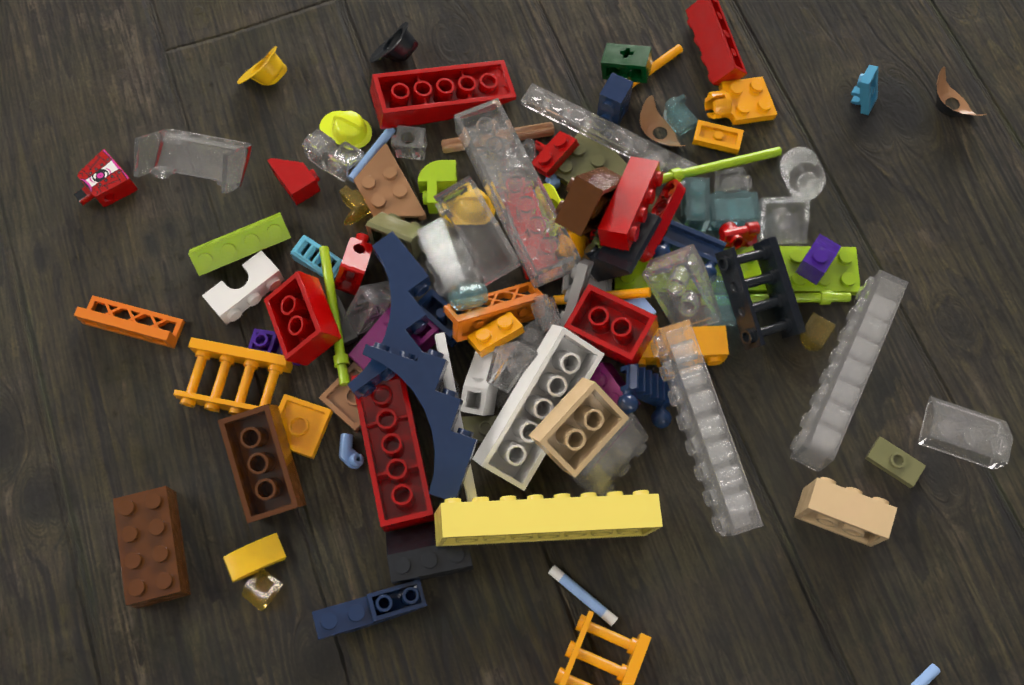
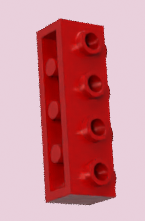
(715, 41)
(630, 203)

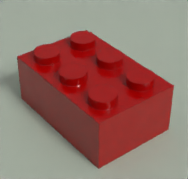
(302, 318)
(612, 325)

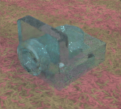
(679, 115)

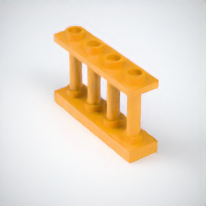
(227, 356)
(625, 673)

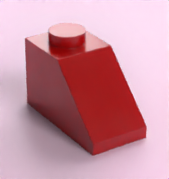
(295, 178)

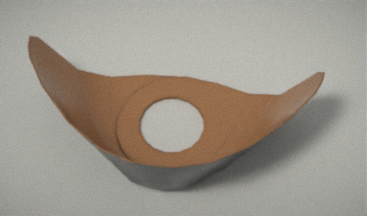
(944, 92)
(652, 119)

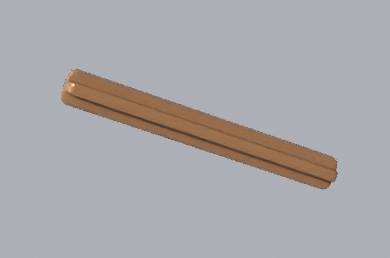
(524, 132)

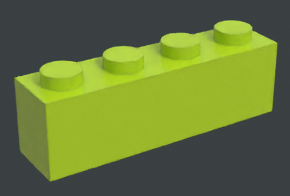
(239, 244)

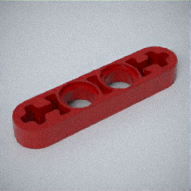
(665, 208)

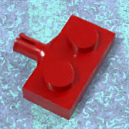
(554, 153)

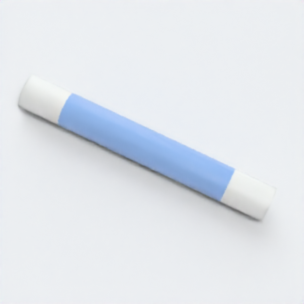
(583, 595)

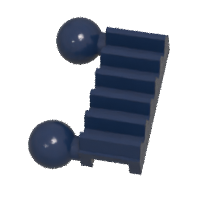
(682, 236)
(648, 388)

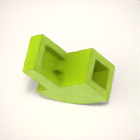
(434, 179)

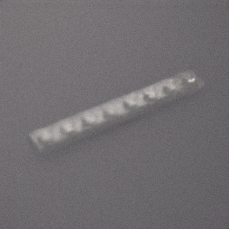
(596, 127)

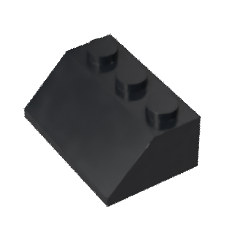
(614, 262)
(414, 555)

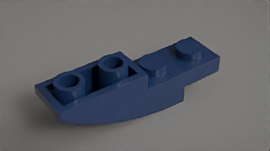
(369, 610)

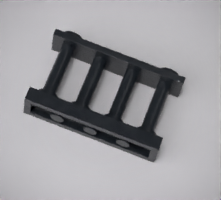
(778, 286)

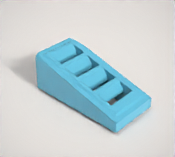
(304, 251)

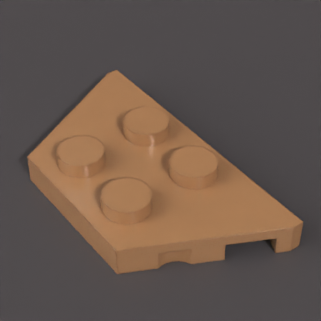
(387, 188)

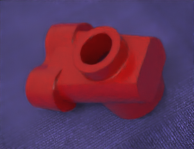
(739, 236)

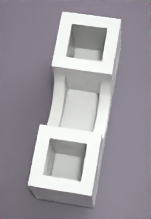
(231, 303)

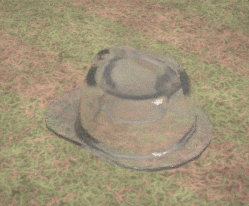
(802, 172)

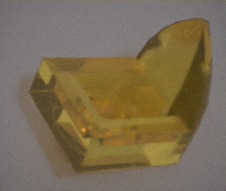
(356, 203)
(817, 333)

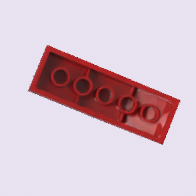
(437, 92)
(394, 456)

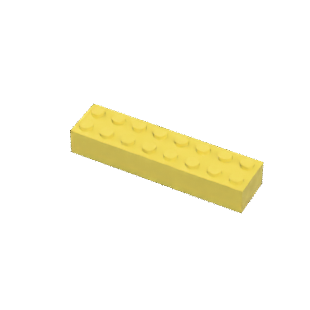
(546, 518)

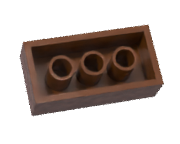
(587, 200)
(262, 462)
(151, 547)

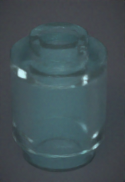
(467, 296)

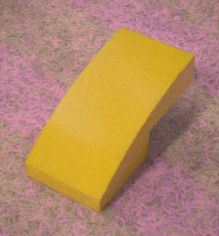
(254, 556)

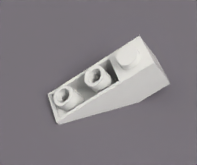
(477, 394)

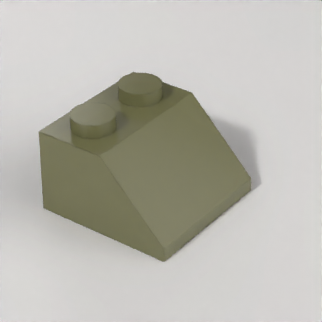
(383, 224)

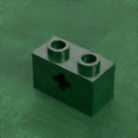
(627, 61)

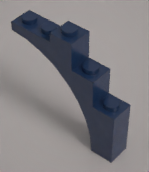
(406, 316)
(442, 409)

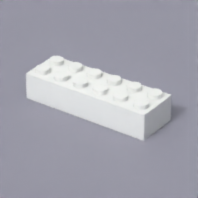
(552, 374)

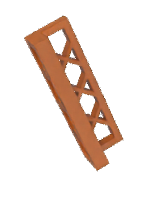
(478, 317)
(131, 326)

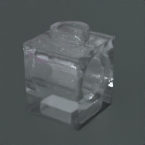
(414, 150)

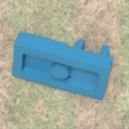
(866, 90)

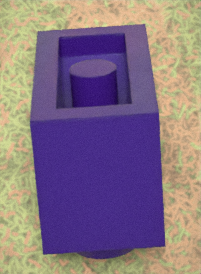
(818, 259)

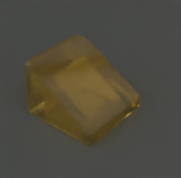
(261, 589)

